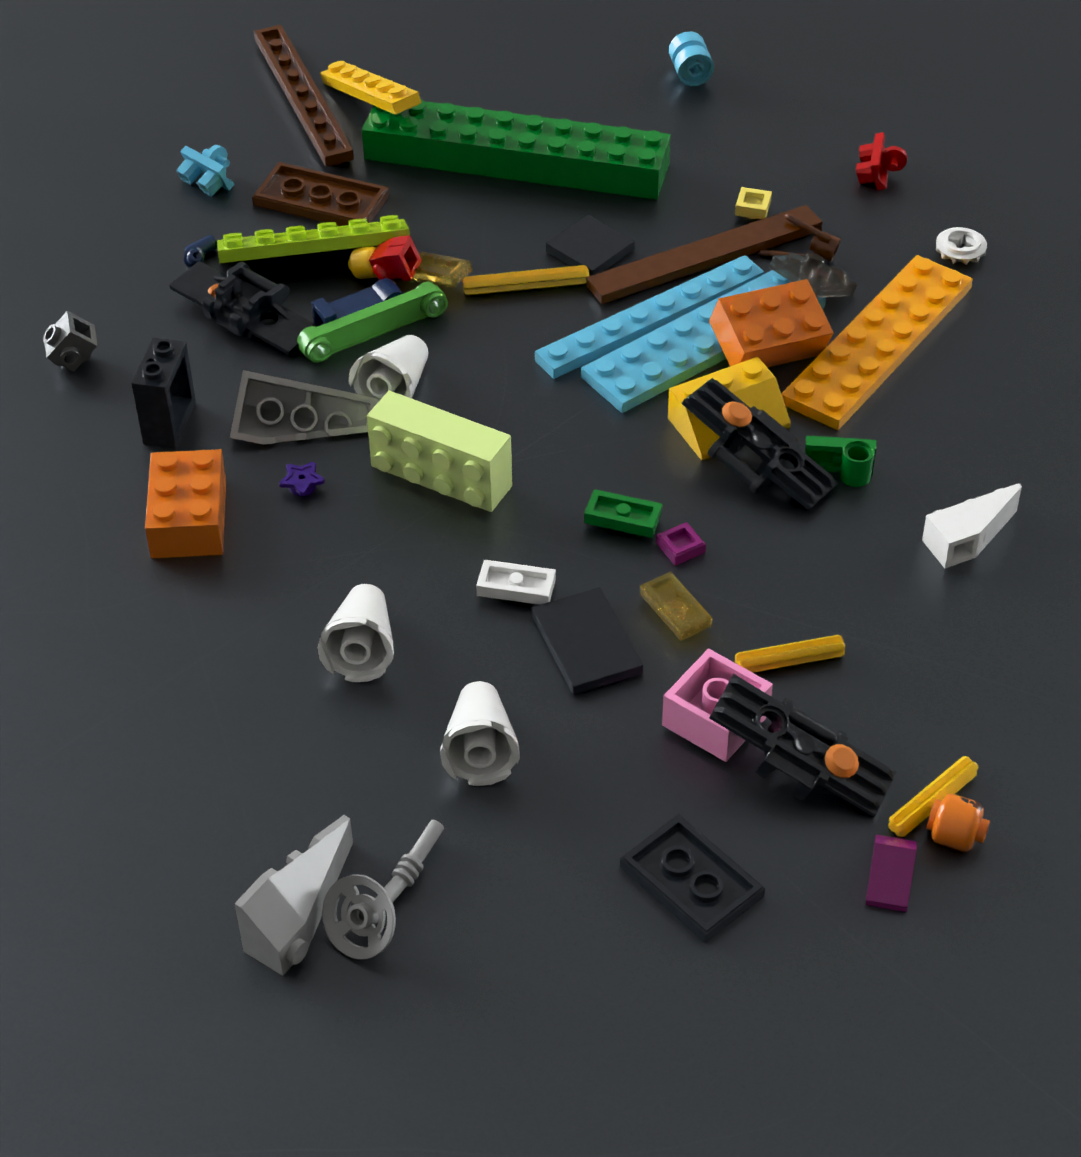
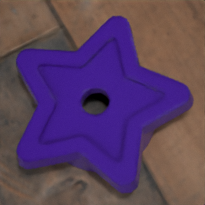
(301, 479)

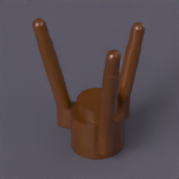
(821, 244)

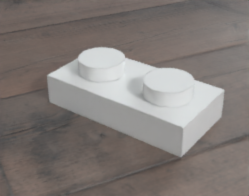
(516, 582)

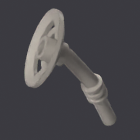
(369, 910)

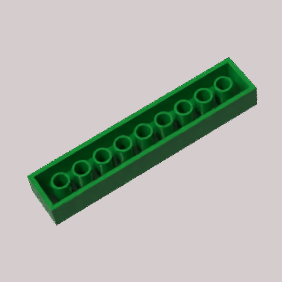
(520, 148)

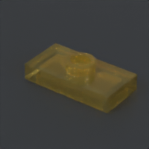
(442, 269)
(675, 606)

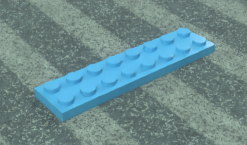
(666, 354)

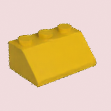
(747, 380)

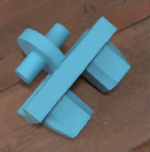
(209, 165)

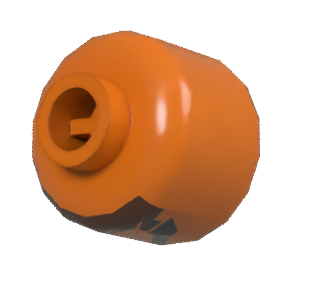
(957, 822)

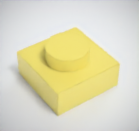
(753, 203)

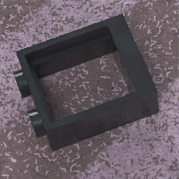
(164, 392)

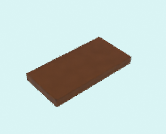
(319, 195)

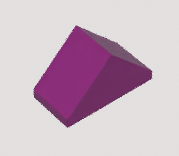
(891, 873)

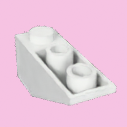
(967, 528)

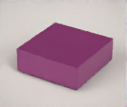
(680, 543)

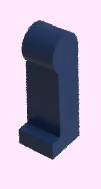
(327, 312)

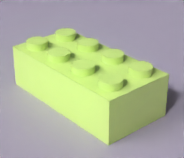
(440, 450)

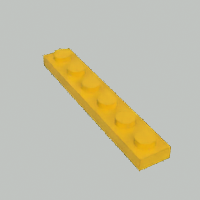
(370, 87)

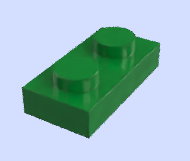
(623, 513)

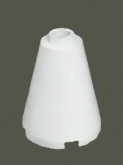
(391, 368)
(358, 636)
(479, 738)

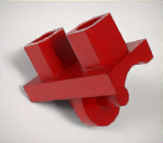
(878, 161)

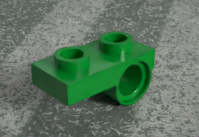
(847, 456)

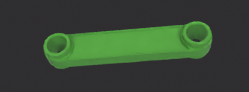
(373, 321)

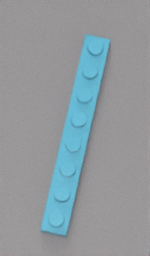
(643, 318)

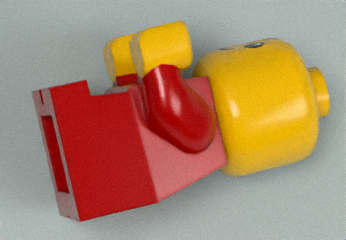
(388, 260)

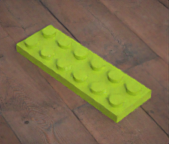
(301, 241)

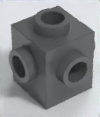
(70, 341)

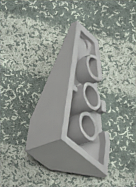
(290, 410)
(286, 905)

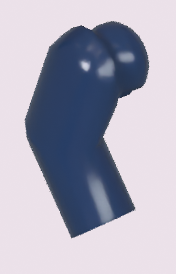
(196, 251)

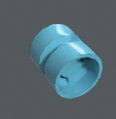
(691, 58)

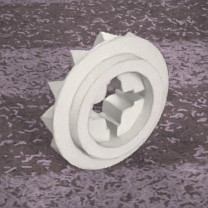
(950, 240)

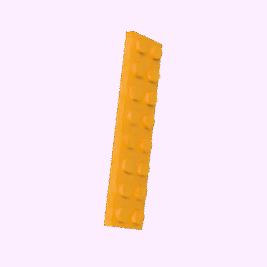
(876, 342)

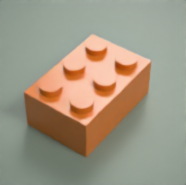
(771, 324)
(186, 504)

